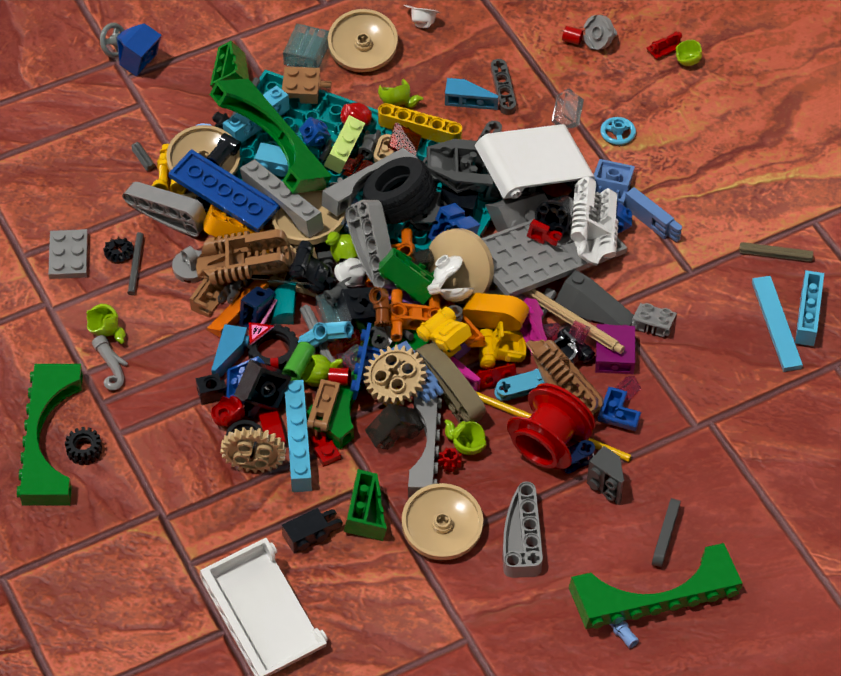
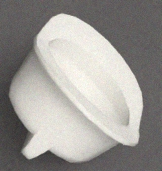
(423, 17)
(350, 268)

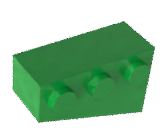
(229, 64)
(406, 275)
(365, 507)

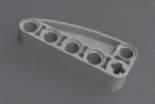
(167, 207)
(370, 238)
(518, 537)

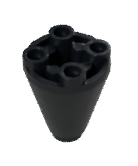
(556, 213)

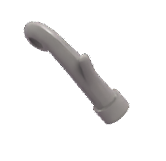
(102, 346)

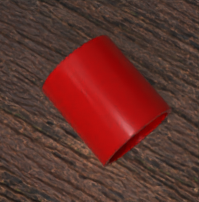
(572, 35)
(340, 375)

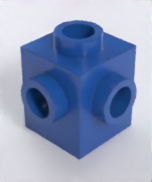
(314, 132)
(624, 217)

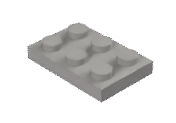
(68, 254)

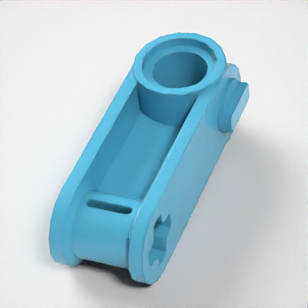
(517, 385)

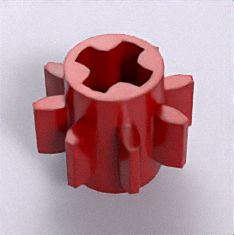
(449, 459)

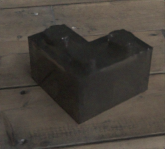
(392, 424)

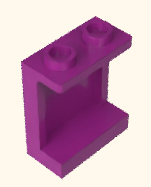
(611, 361)

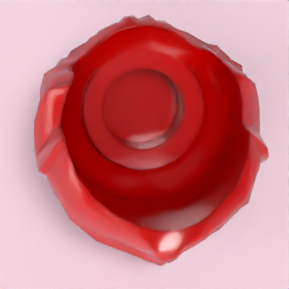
(357, 111)
(227, 411)

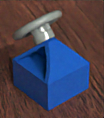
(134, 45)

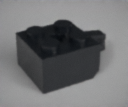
(357, 308)
(261, 387)

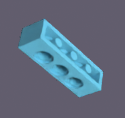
(244, 128)
(809, 308)

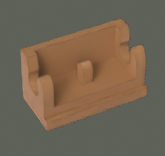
(206, 297)

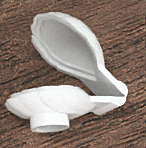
(445, 268)

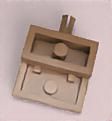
(303, 83)

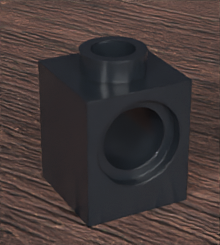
(204, 389)

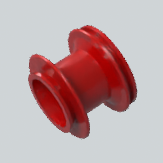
(554, 421)

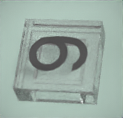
(350, 357)

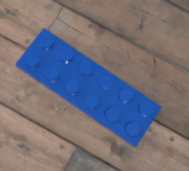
(224, 190)

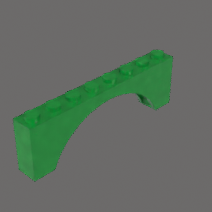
(304, 169)
(340, 425)
(39, 480)
(604, 604)

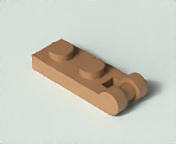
(323, 404)

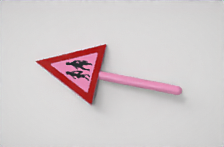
(257, 330)

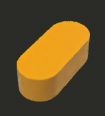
(489, 309)

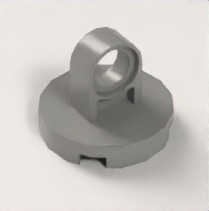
(599, 32)
(185, 265)

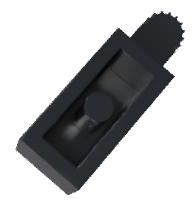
(310, 529)

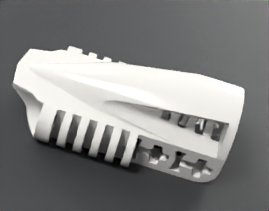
(592, 228)

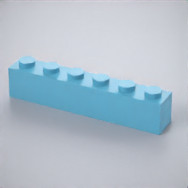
(298, 437)

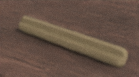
(775, 251)

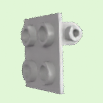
(653, 316)

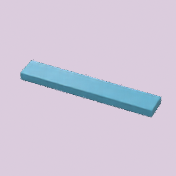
(777, 323)

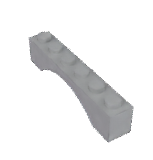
(341, 195)
(302, 213)
(423, 471)

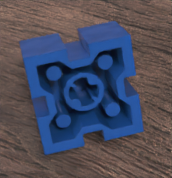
(452, 217)

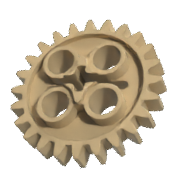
(395, 375)
(238, 448)

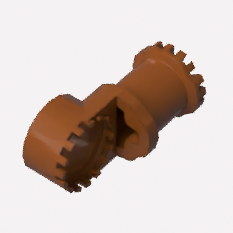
(381, 306)

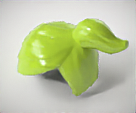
(399, 95)
(341, 246)
(104, 321)
(319, 369)
(467, 437)

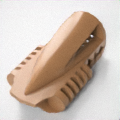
(241, 256)
(560, 371)

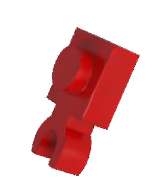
(325, 451)

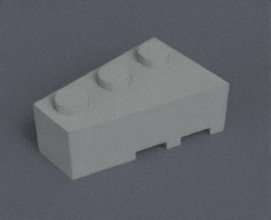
(515, 211)

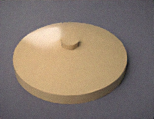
(362, 40)
(201, 140)
(295, 236)
(477, 262)
(442, 521)

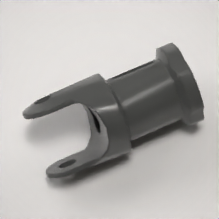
(369, 143)
(232, 291)
(332, 295)
(378, 341)

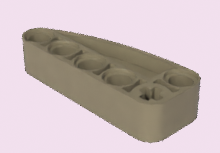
(458, 392)

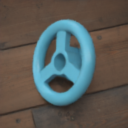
(618, 126)

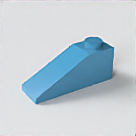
(466, 94)
(230, 348)

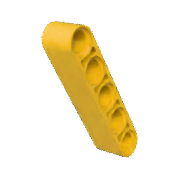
(426, 125)

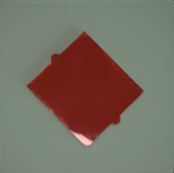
(404, 138)

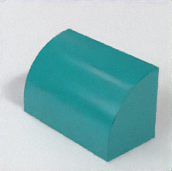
(285, 307)

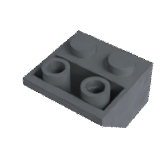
(606, 474)

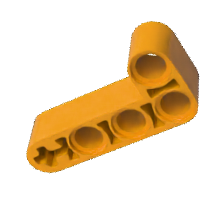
(218, 224)

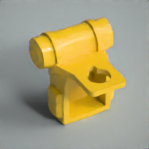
(444, 331)
(501, 346)

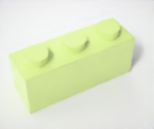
(344, 144)

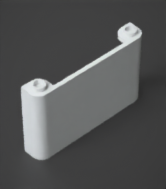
(532, 158)
(261, 609)

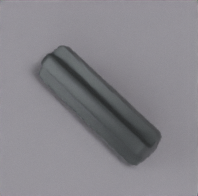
(142, 155)

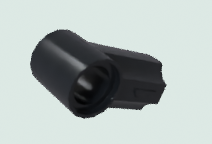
(225, 148)

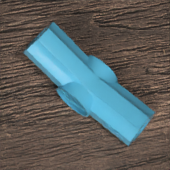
(327, 331)

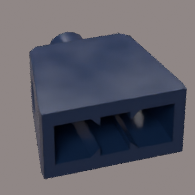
(255, 306)

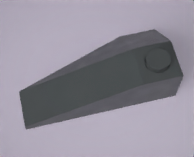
(591, 301)

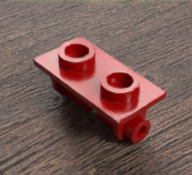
(665, 46)
(491, 376)

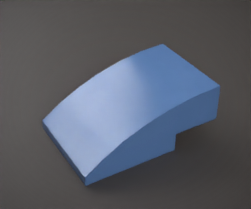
(615, 177)

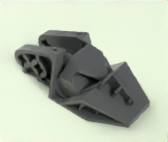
(462, 169)

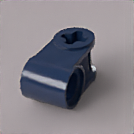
(580, 455)

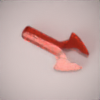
(351, 164)

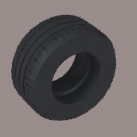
(402, 188)

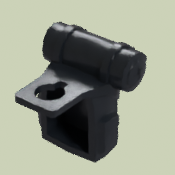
(308, 269)
(572, 348)

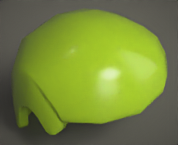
(688, 52)

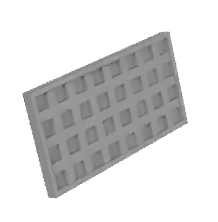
(527, 264)

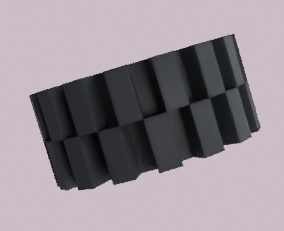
(83, 455)

